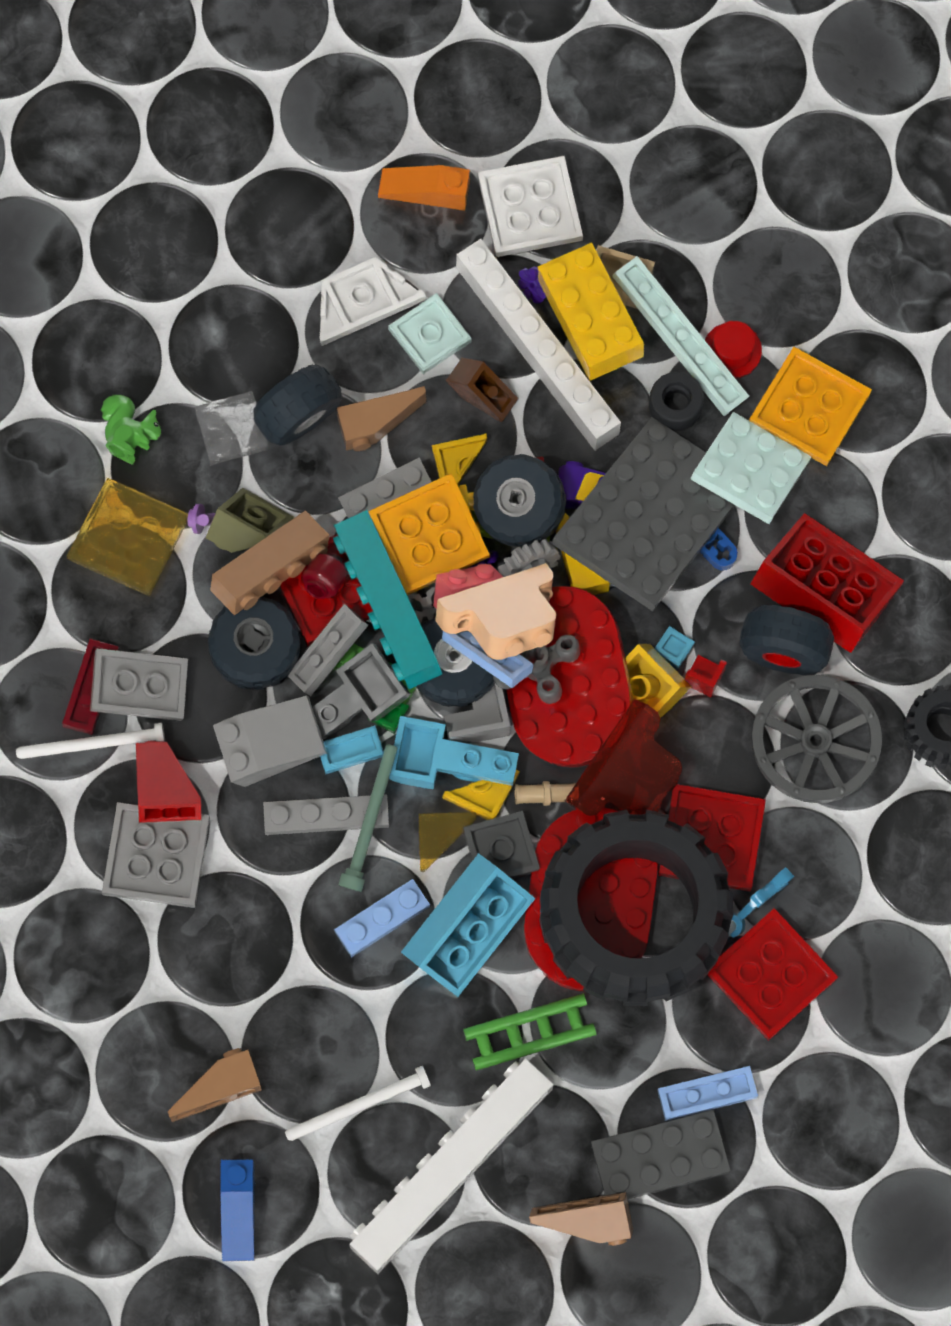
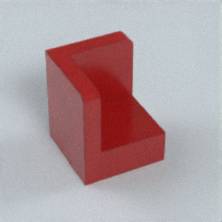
(705, 675)

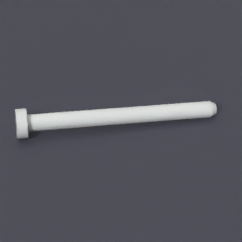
(95, 742)
(359, 1104)

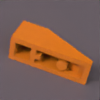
(426, 185)

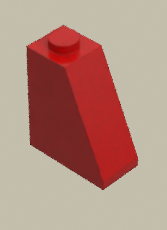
(164, 786)

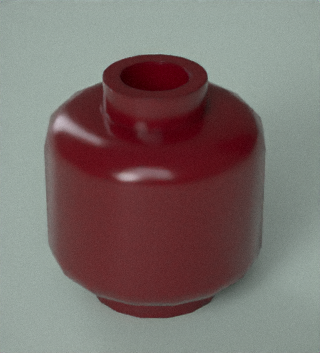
(324, 575)

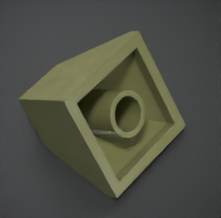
(245, 521)

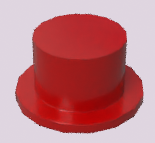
(736, 347)

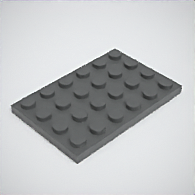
(645, 516)

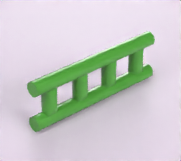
(518, 1048)

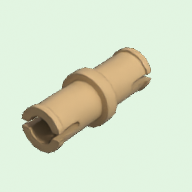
(542, 793)

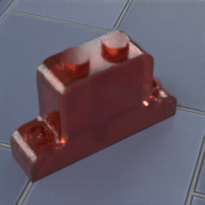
(628, 768)

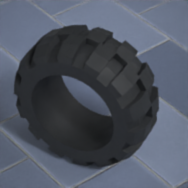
(649, 838)

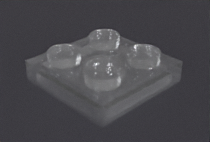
(230, 428)

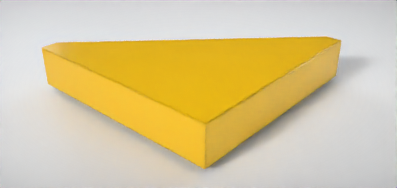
(457, 455)
(481, 797)

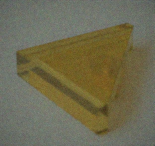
(438, 833)

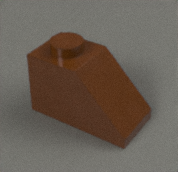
(482, 388)

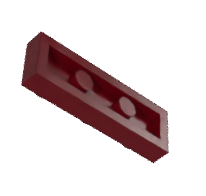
(78, 713)

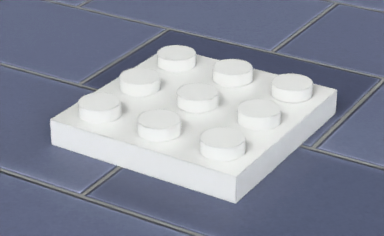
(530, 206)

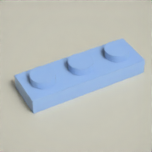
(508, 670)
(382, 918)
(707, 1093)

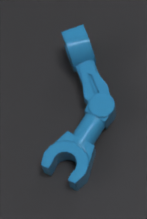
(777, 884)

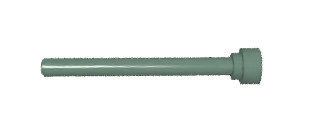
(353, 876)

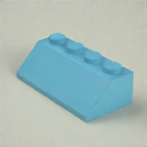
(468, 925)

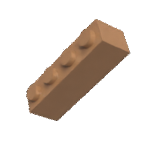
(269, 563)

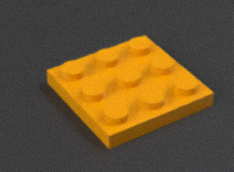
(810, 405)
(429, 533)

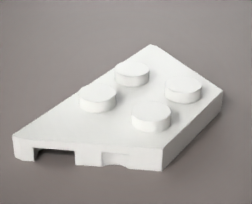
(362, 298)

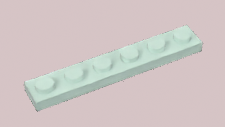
(680, 336)

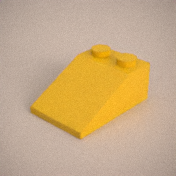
(654, 679)

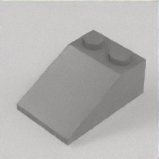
(269, 740)

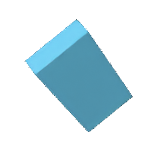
(351, 750)

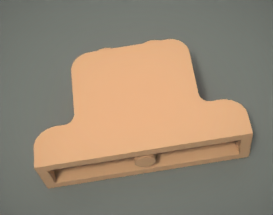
(503, 614)

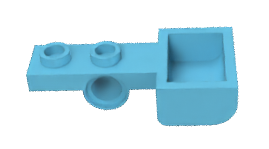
(425, 752)

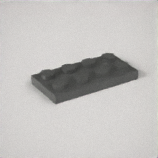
(661, 1156)

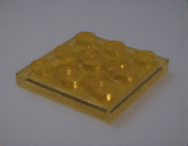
(128, 537)

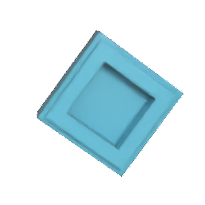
(674, 647)

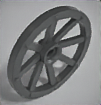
(819, 732)

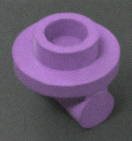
(198, 519)

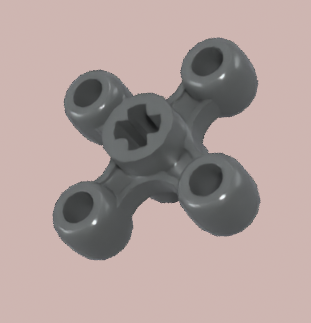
(543, 660)

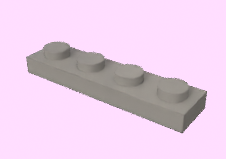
(320, 815)

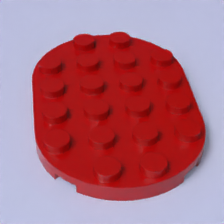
(593, 686)
(611, 903)

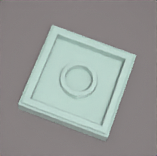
(429, 333)

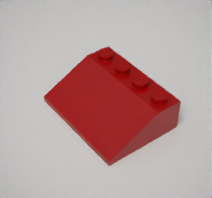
(827, 579)

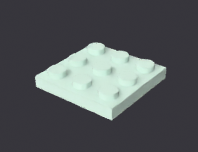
(750, 467)

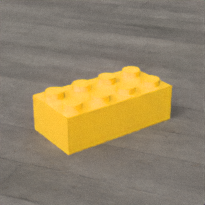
(590, 311)

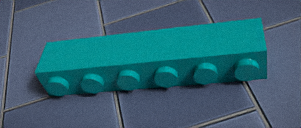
(387, 599)

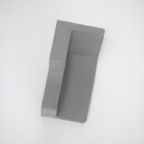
(483, 723)

